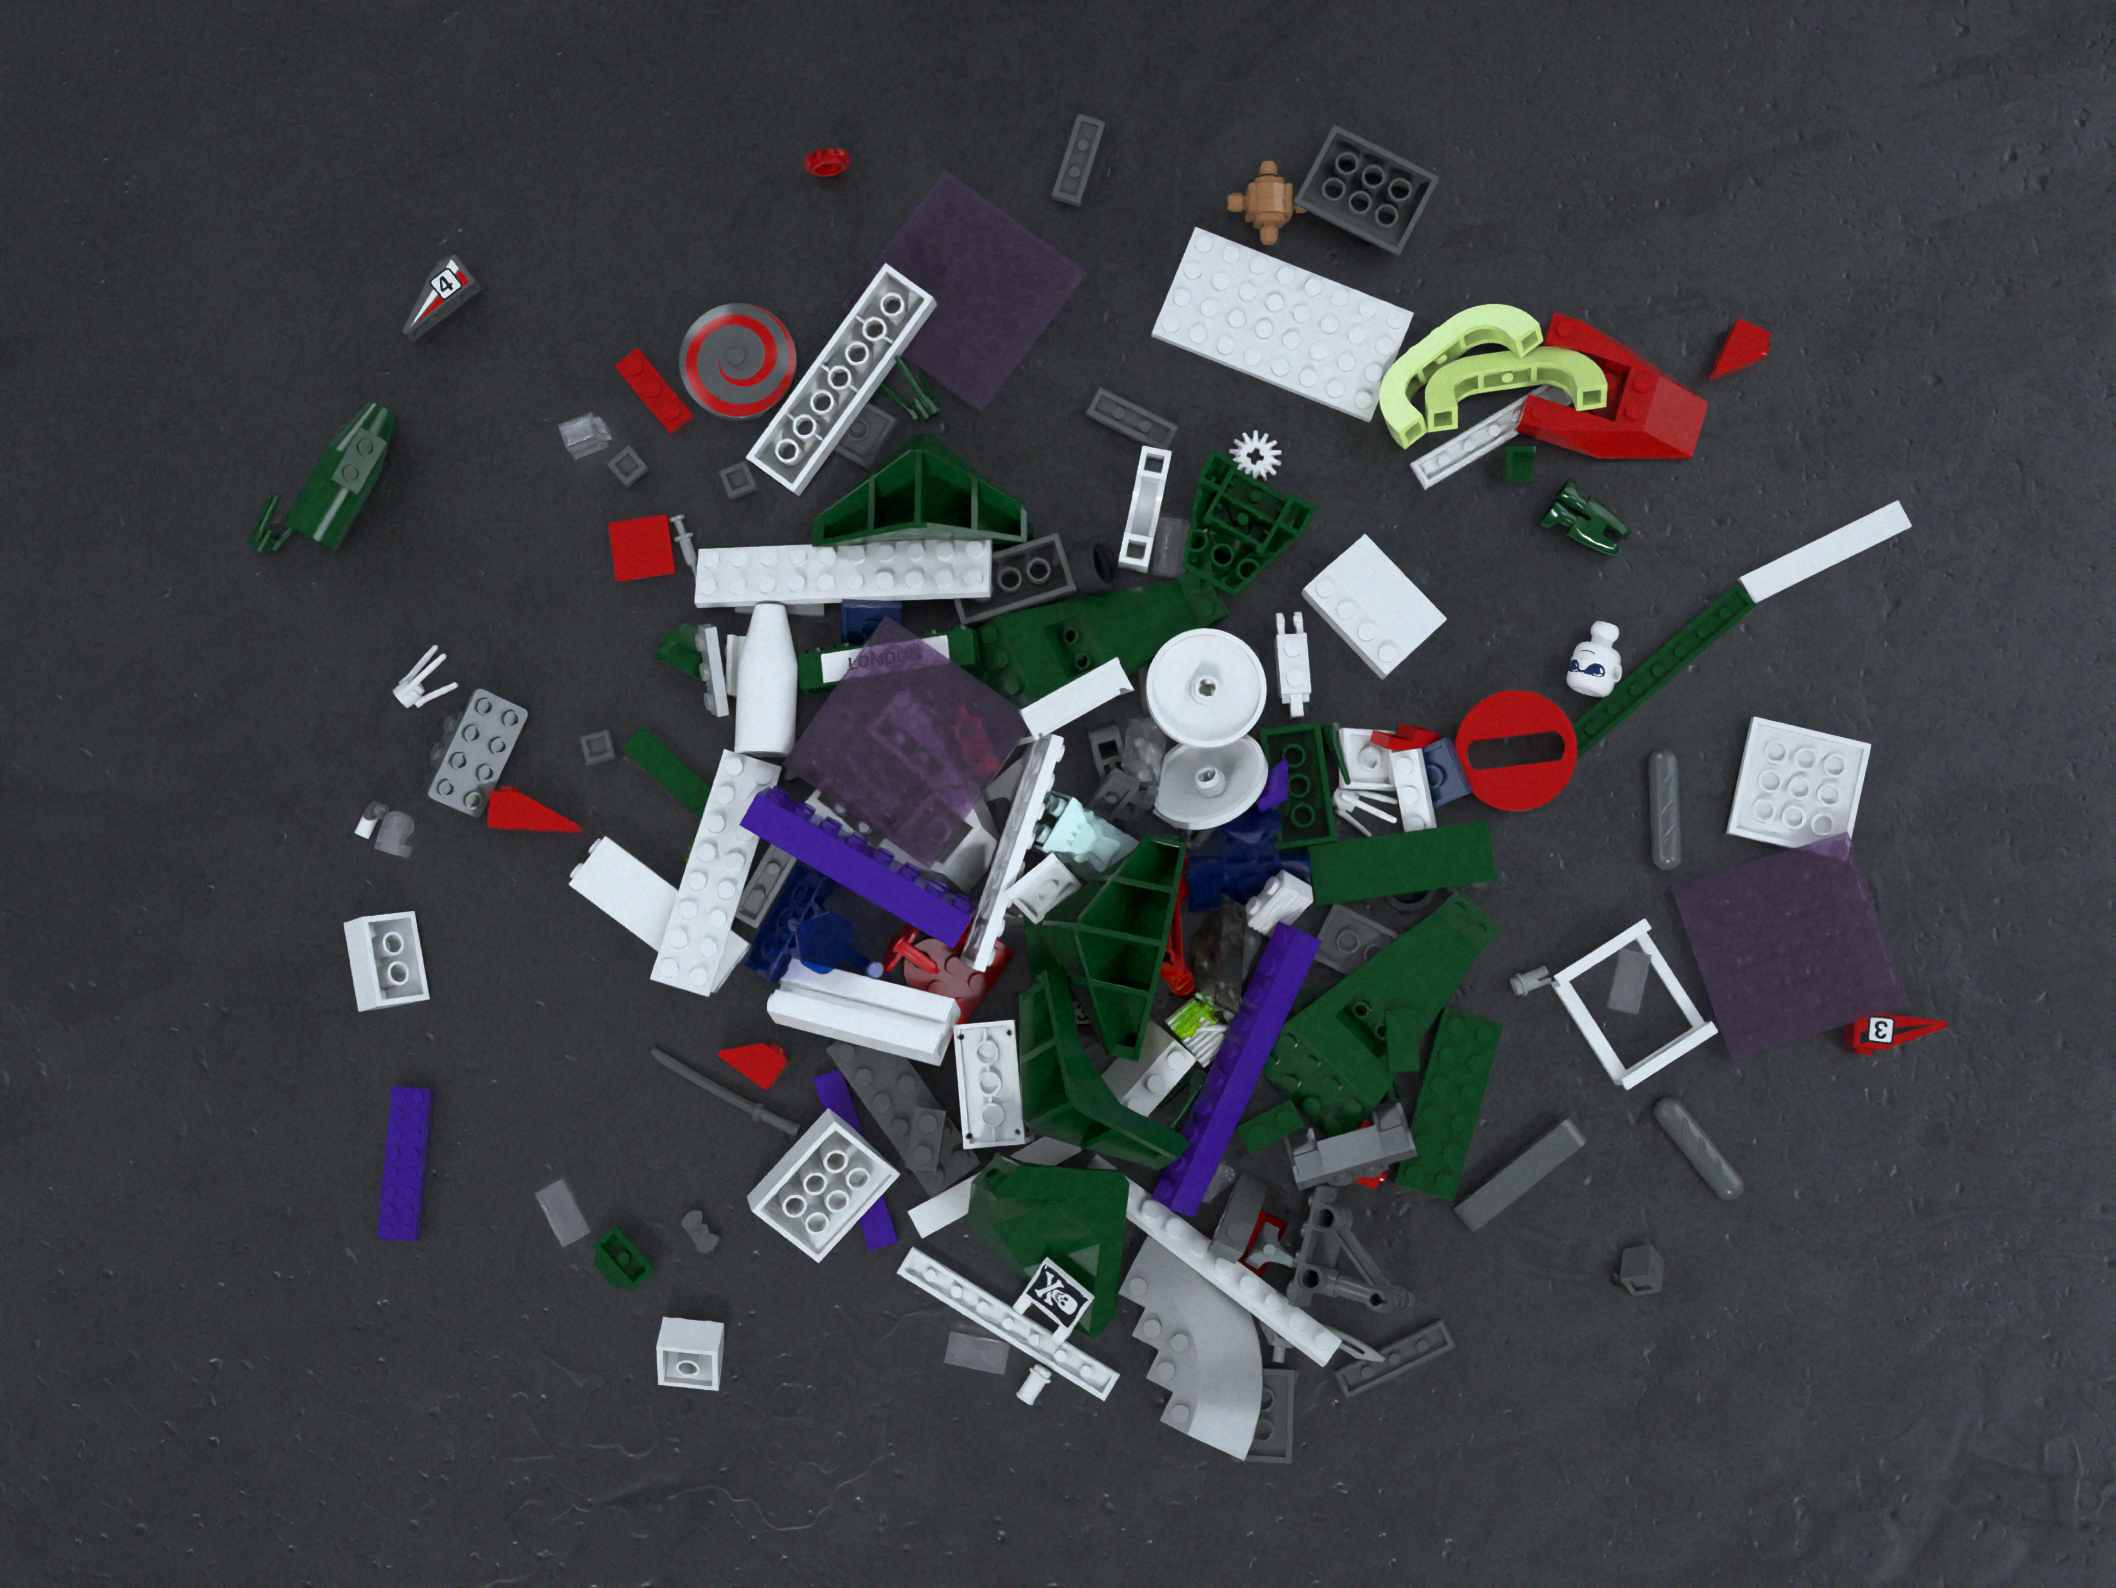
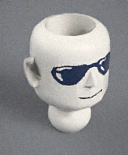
(1595, 663)

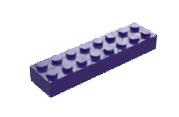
(405, 1163)

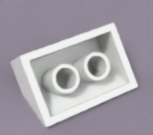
(386, 960)
(1149, 1080)

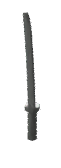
(758, 1111)

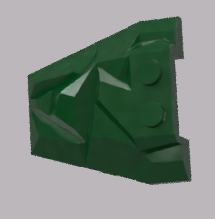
(1238, 525)

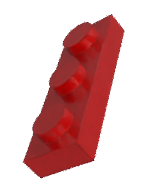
(654, 391)

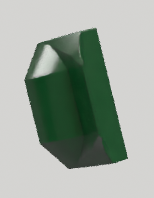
(680, 650)
(622, 1260)

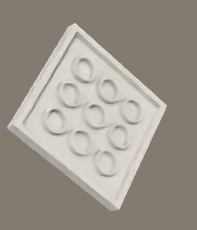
(1796, 785)

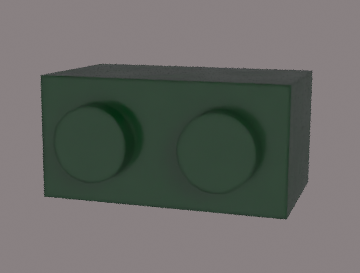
(1269, 1126)

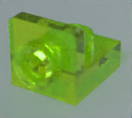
(1189, 1025)

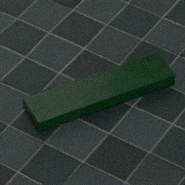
(669, 770)

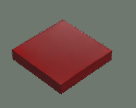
(642, 548)

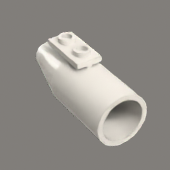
(764, 680)

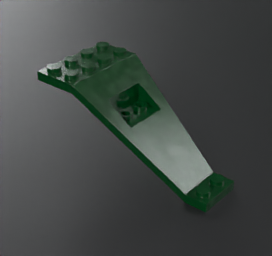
(1032, 650)
(1335, 1054)

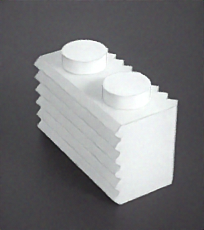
(1281, 900)
(1203, 1044)

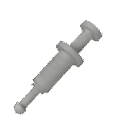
(685, 543)

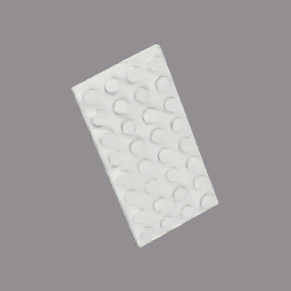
(1282, 324)

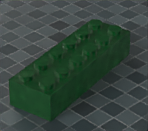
(1448, 1102)

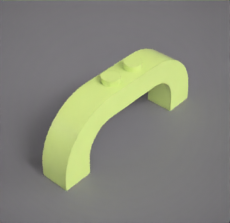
(1443, 345)
(1504, 371)

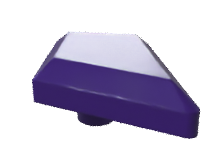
(1275, 788)

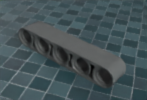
(1520, 1174)

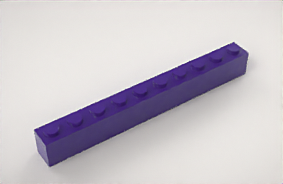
(1237, 1068)

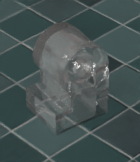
(393, 834)

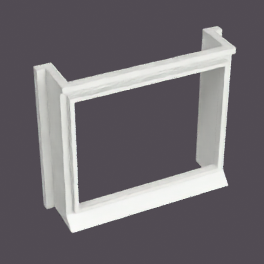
(1074, 700)
(1628, 1078)

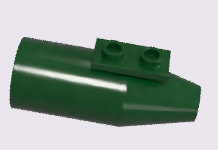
(343, 478)

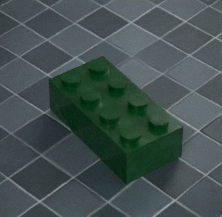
(1308, 811)

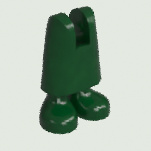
(1589, 522)

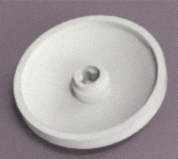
(1205, 688)
(1210, 785)

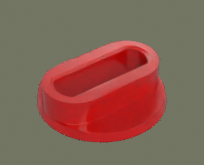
(1513, 715)

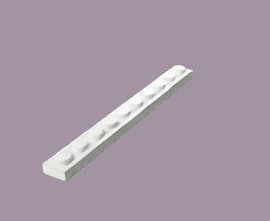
(1231, 1278)

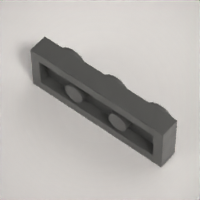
(1078, 160)
(1131, 420)

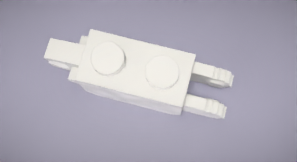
(1292, 665)

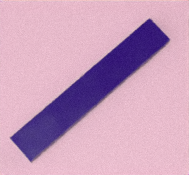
(836, 1095)

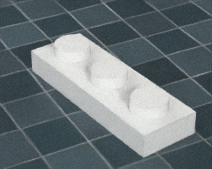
(1413, 790)

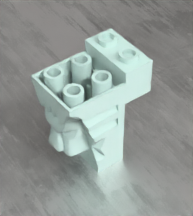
(1078, 837)

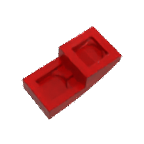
(1407, 738)

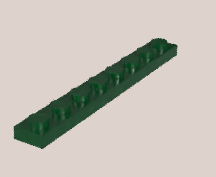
(1660, 668)

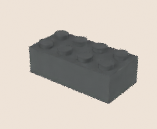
(1021, 580)

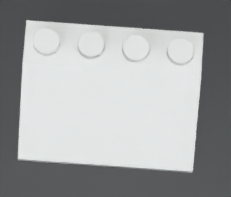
(1373, 606)
(822, 1186)

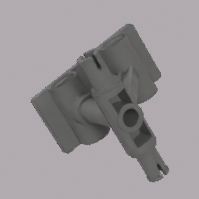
(1320, 1256)

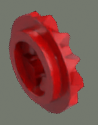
(827, 162)

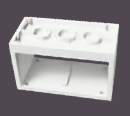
(990, 1084)

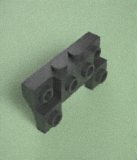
(1351, 1154)

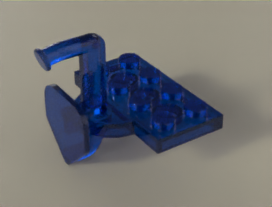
(1240, 870)
(805, 931)

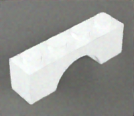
(1144, 509)

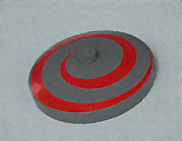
(738, 361)

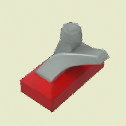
(1265, 1245)

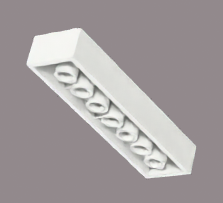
(842, 379)

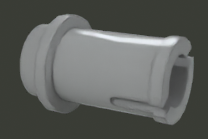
(1531, 980)

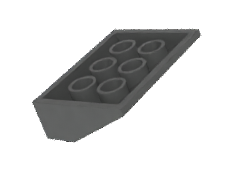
(1366, 190)

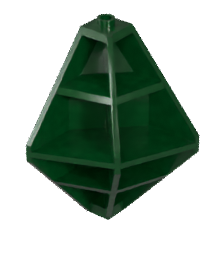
(923, 495)
(1116, 939)
(1066, 1094)
(1057, 1214)

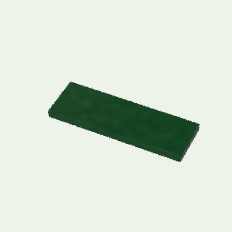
(1402, 863)

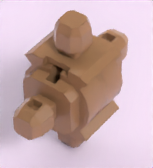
(1266, 202)

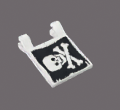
(1056, 1296)

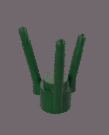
(924, 405)
(262, 537)
(1330, 739)
(1195, 1084)

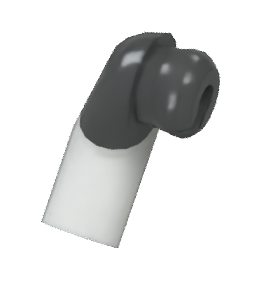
(375, 810)

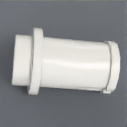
(1034, 1383)

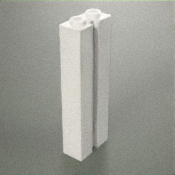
(640, 899)
(865, 1012)

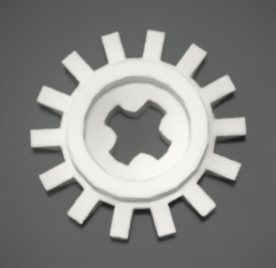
(1266, 451)

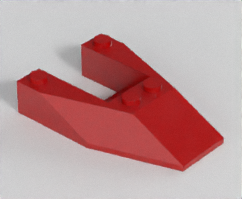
(1644, 410)

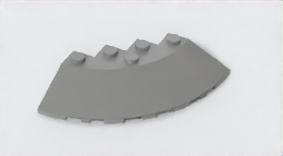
(1205, 1350)

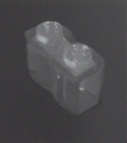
(585, 435)

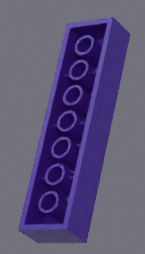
(859, 866)

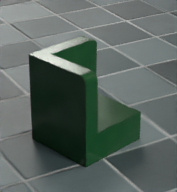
(1517, 464)

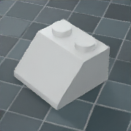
(690, 1353)

